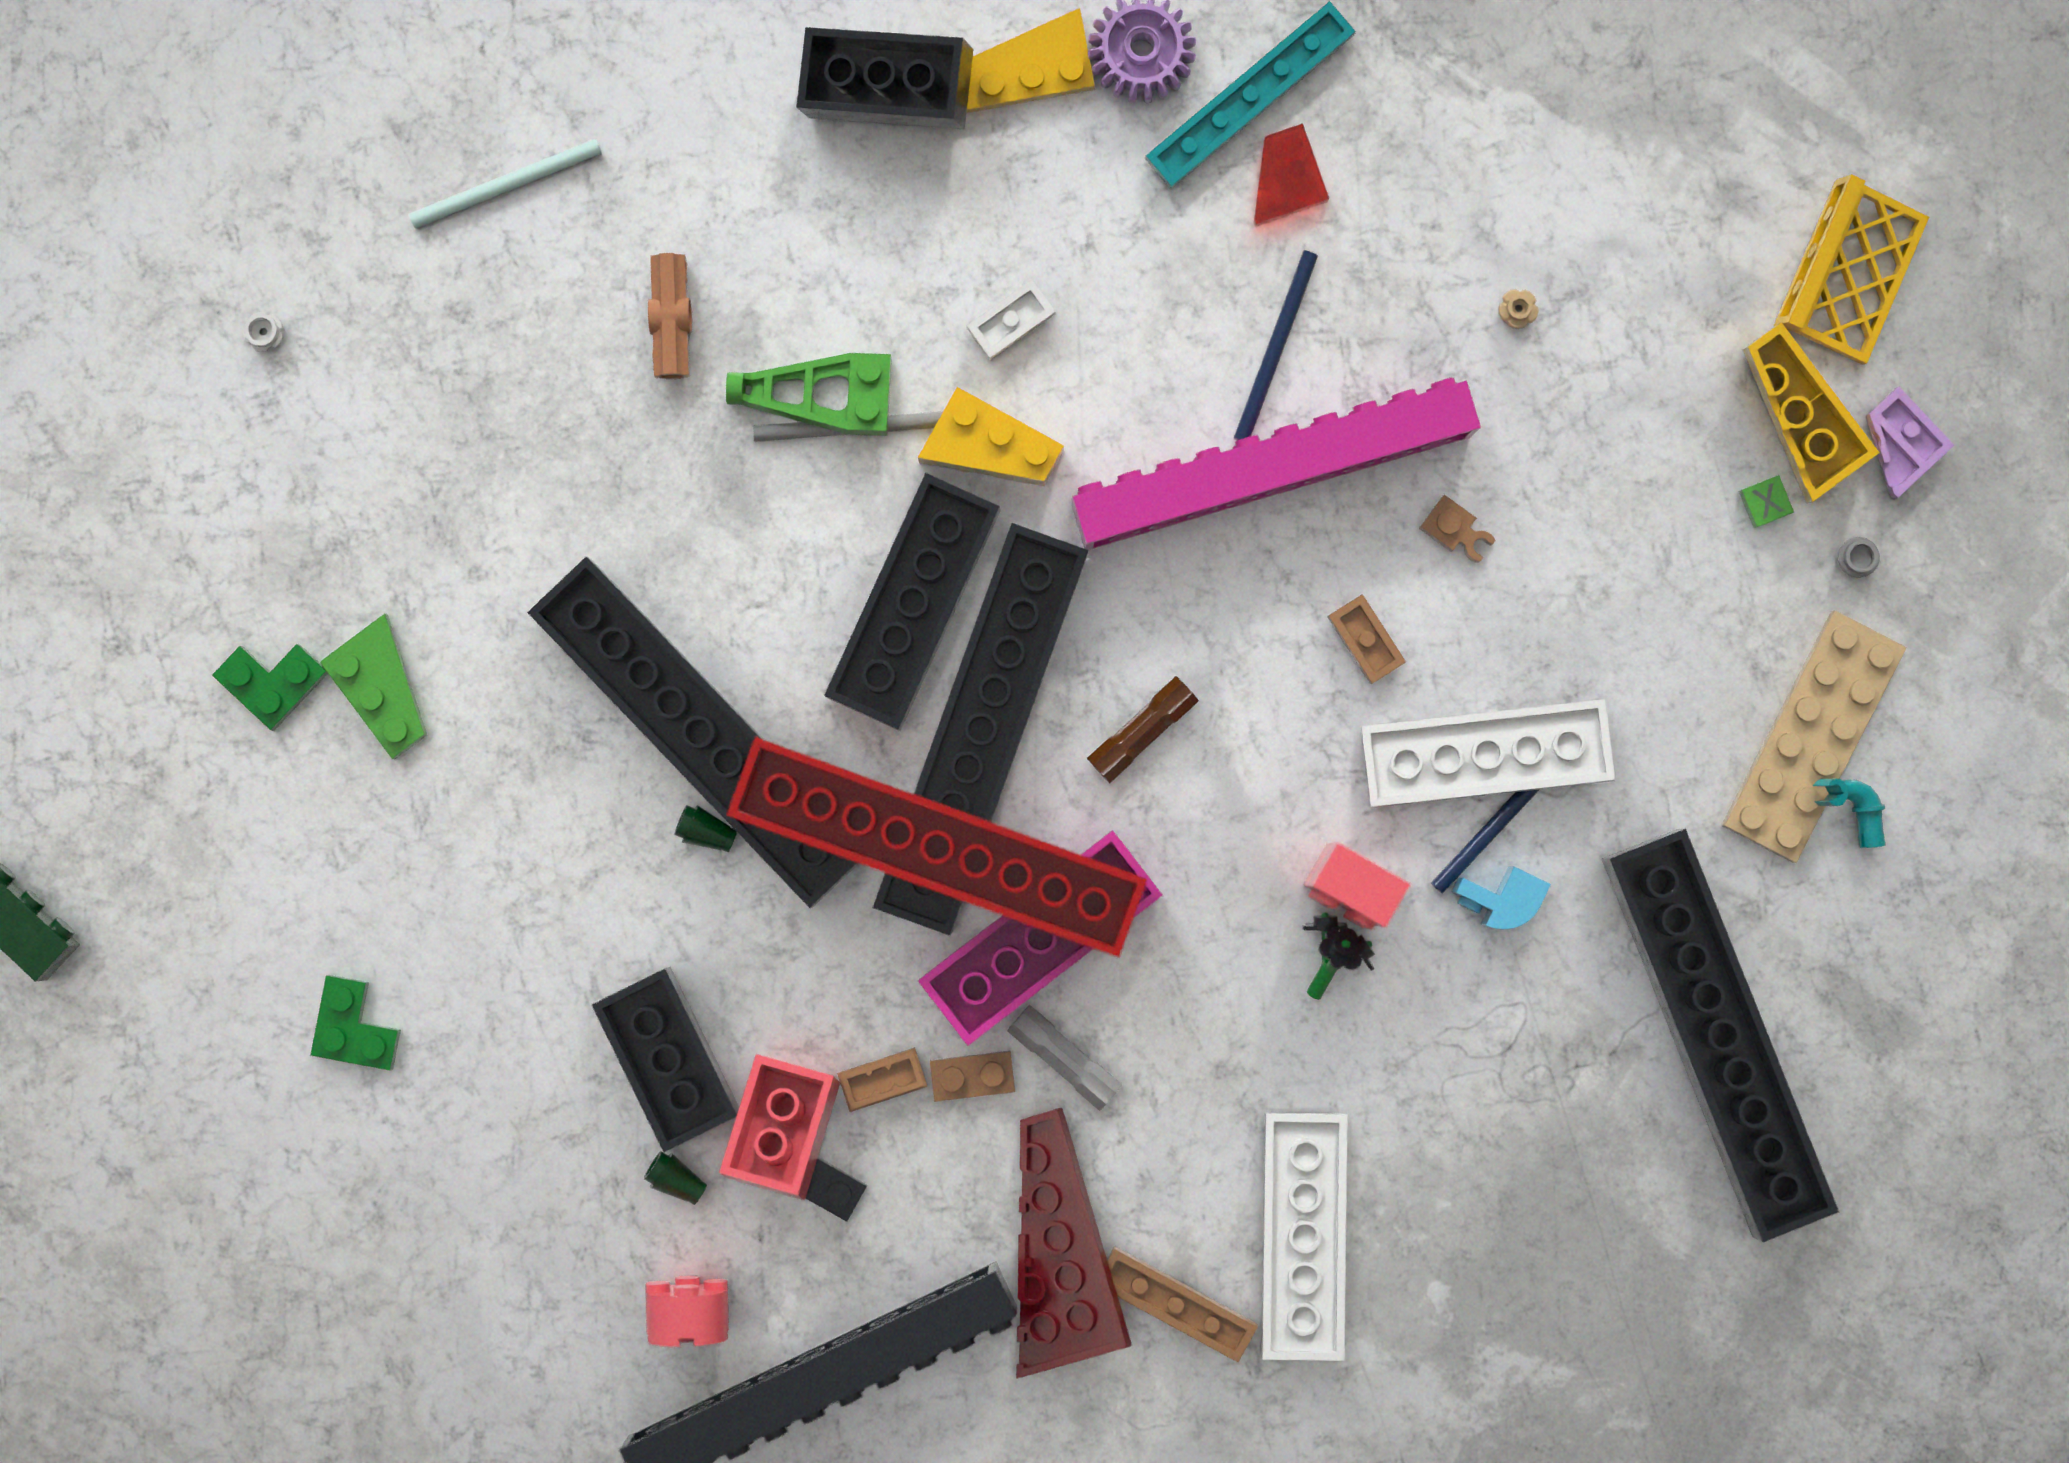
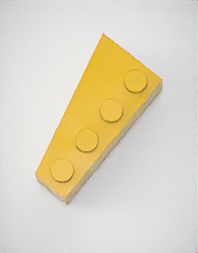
(1810, 419)

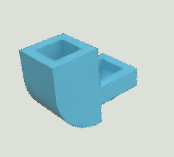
(1512, 904)

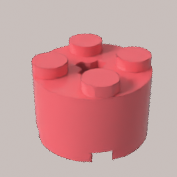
(687, 1311)

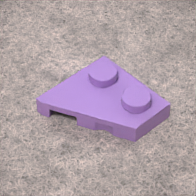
(1906, 441)

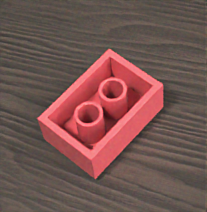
(1356, 885)
(780, 1127)

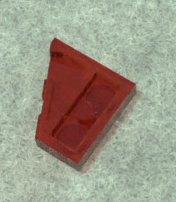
(1287, 176)

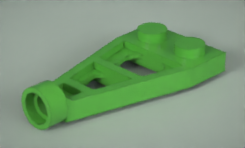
(867, 392)

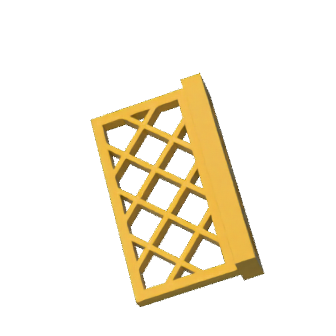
(1826, 247)

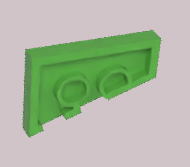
(376, 685)

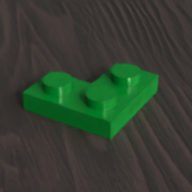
(274, 693)
(341, 1033)

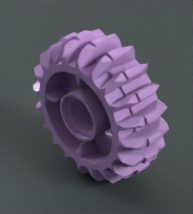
(1137, 72)

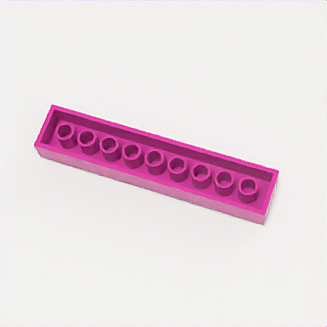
(1275, 465)

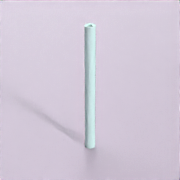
(505, 183)

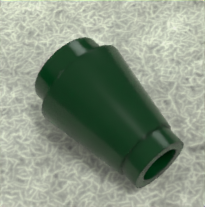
(704, 829)
(674, 1178)

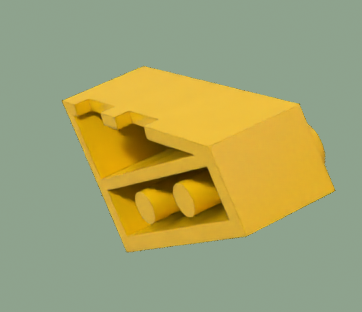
(989, 442)

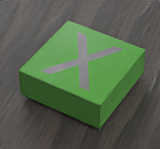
(1766, 501)

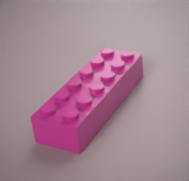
(1014, 960)

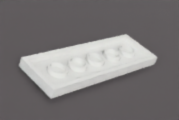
(1488, 753)
(1304, 1236)

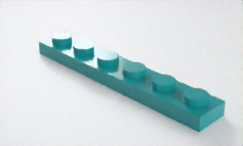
(1250, 95)

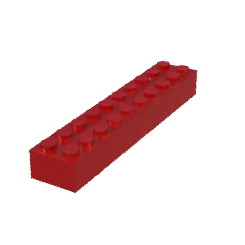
(937, 847)

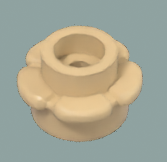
(1511, 316)

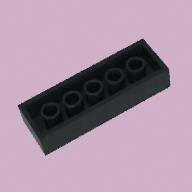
(912, 601)

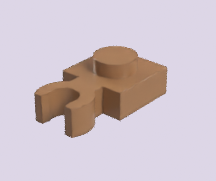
(1451, 525)

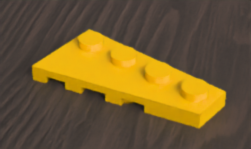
(1033, 66)

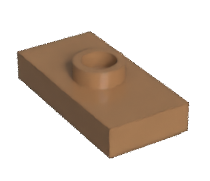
(882, 1079)

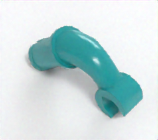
(1866, 805)

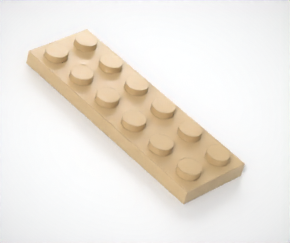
(1813, 735)

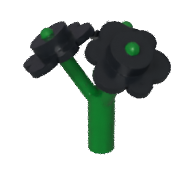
(1337, 950)

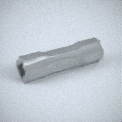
(1064, 1057)

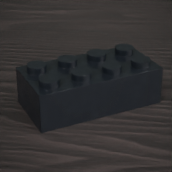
(885, 78)
(666, 1059)

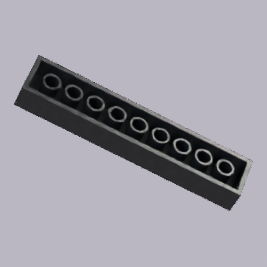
(991, 698)
(674, 711)
(1720, 1035)
(829, 1373)

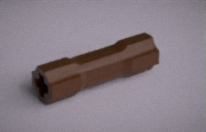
(1122, 748)

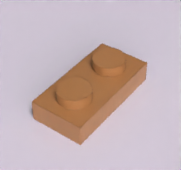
(1366, 639)
(972, 1076)

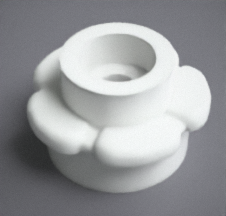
(252, 331)

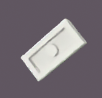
(1011, 319)

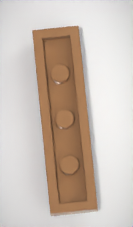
(1180, 1305)

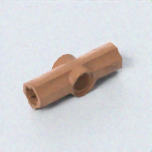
(670, 316)

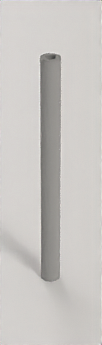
(804, 430)

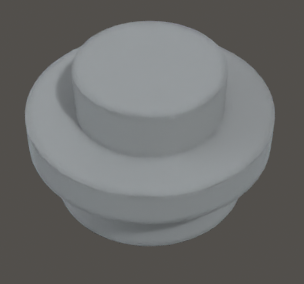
(1858, 557)

